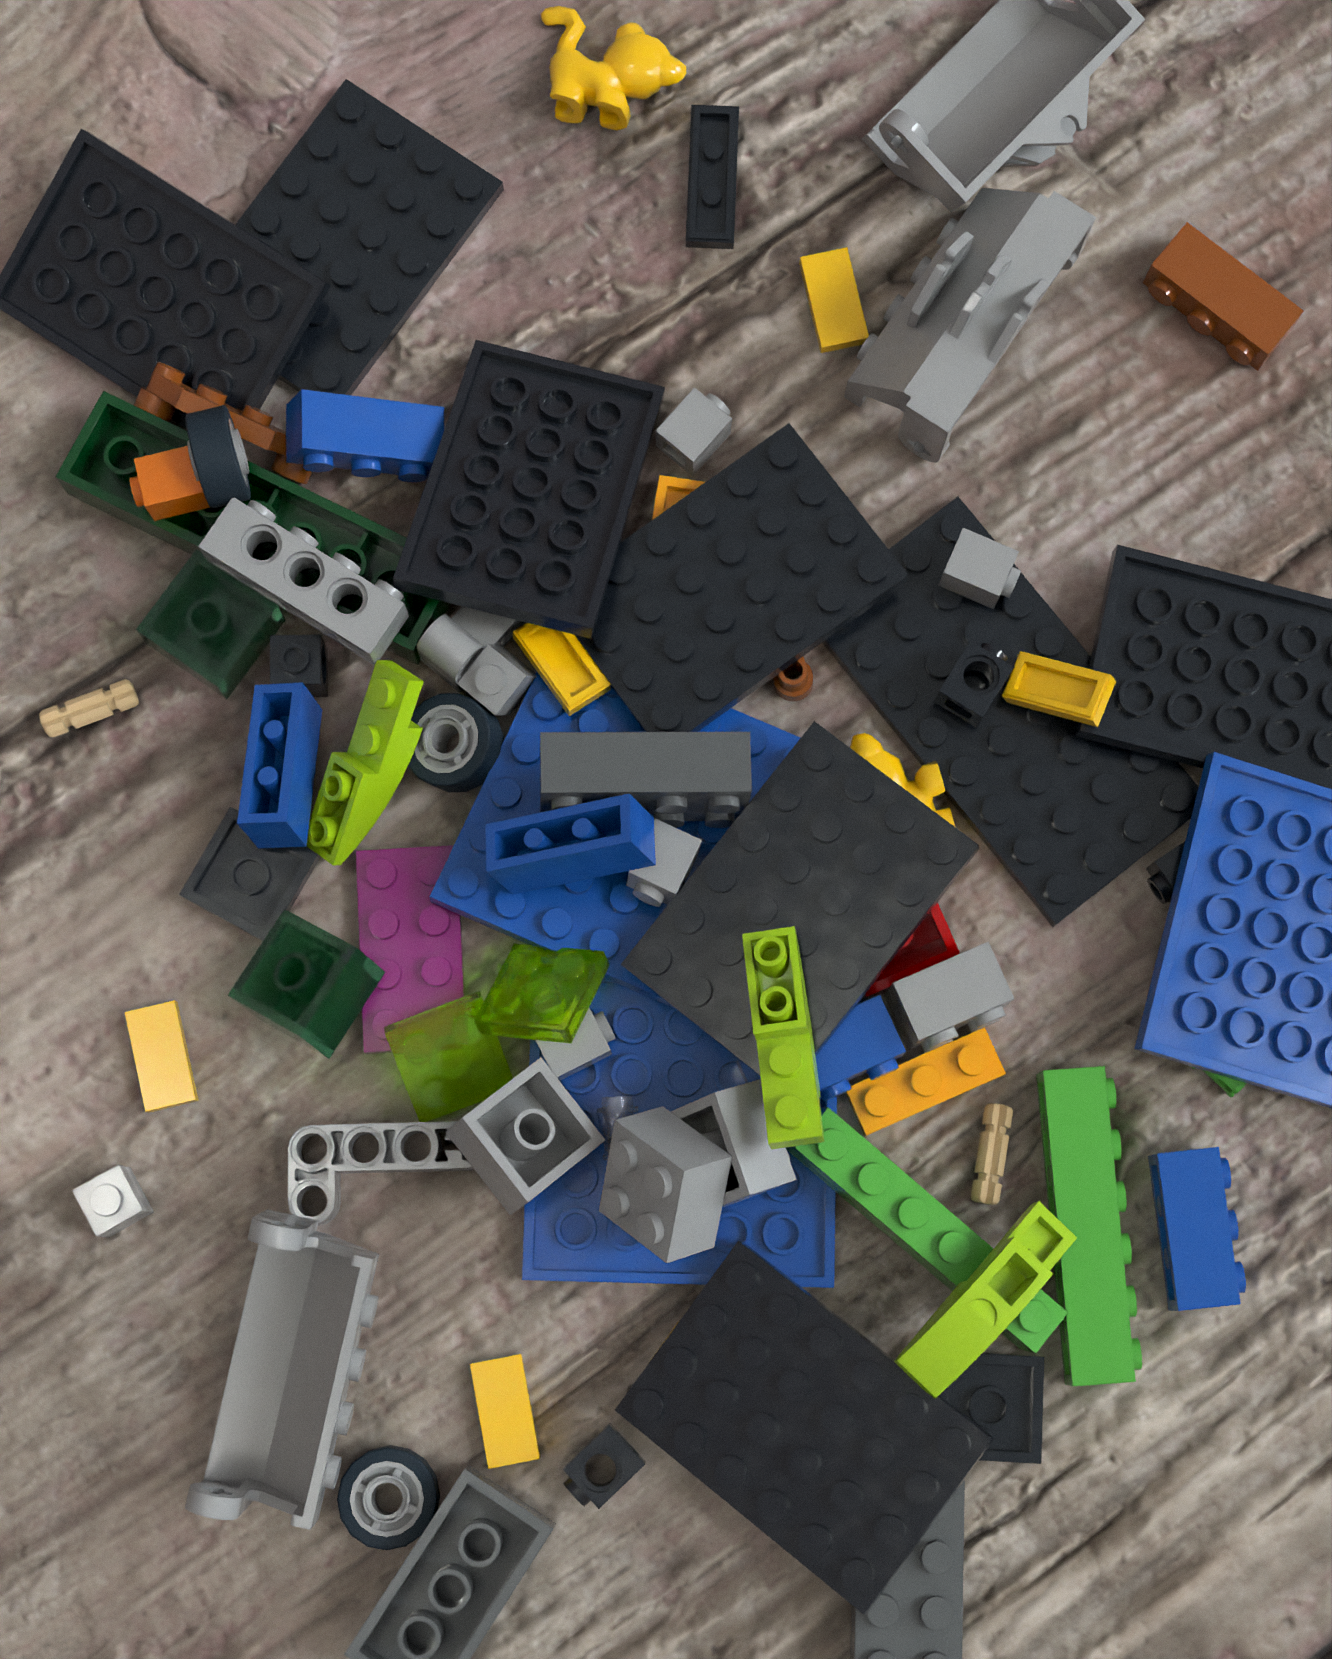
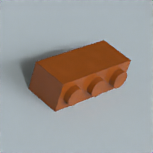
(1221, 297)

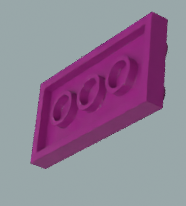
(406, 937)

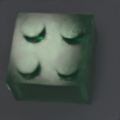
(211, 624)
(307, 983)

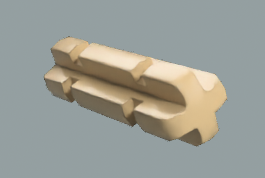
(88, 708)
(991, 1154)

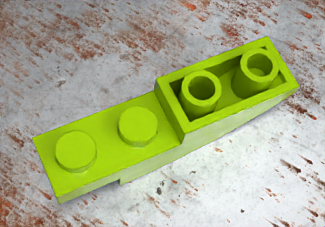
(366, 776)
(783, 1038)
(987, 1301)

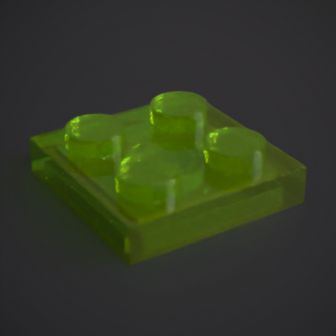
(542, 993)
(447, 1058)

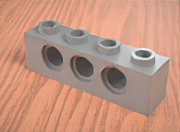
(231, 549)

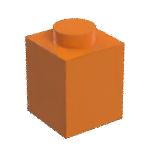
(167, 484)

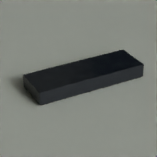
(712, 177)

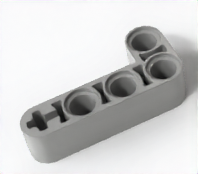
(456, 642)
(341, 1159)

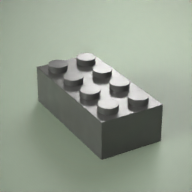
(667, 772)
(455, 1575)
(923, 1603)

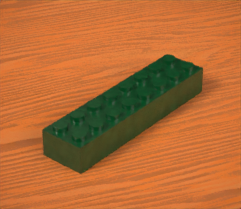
(100, 475)

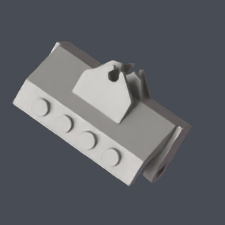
(1001, 94)
(966, 310)
(289, 1373)

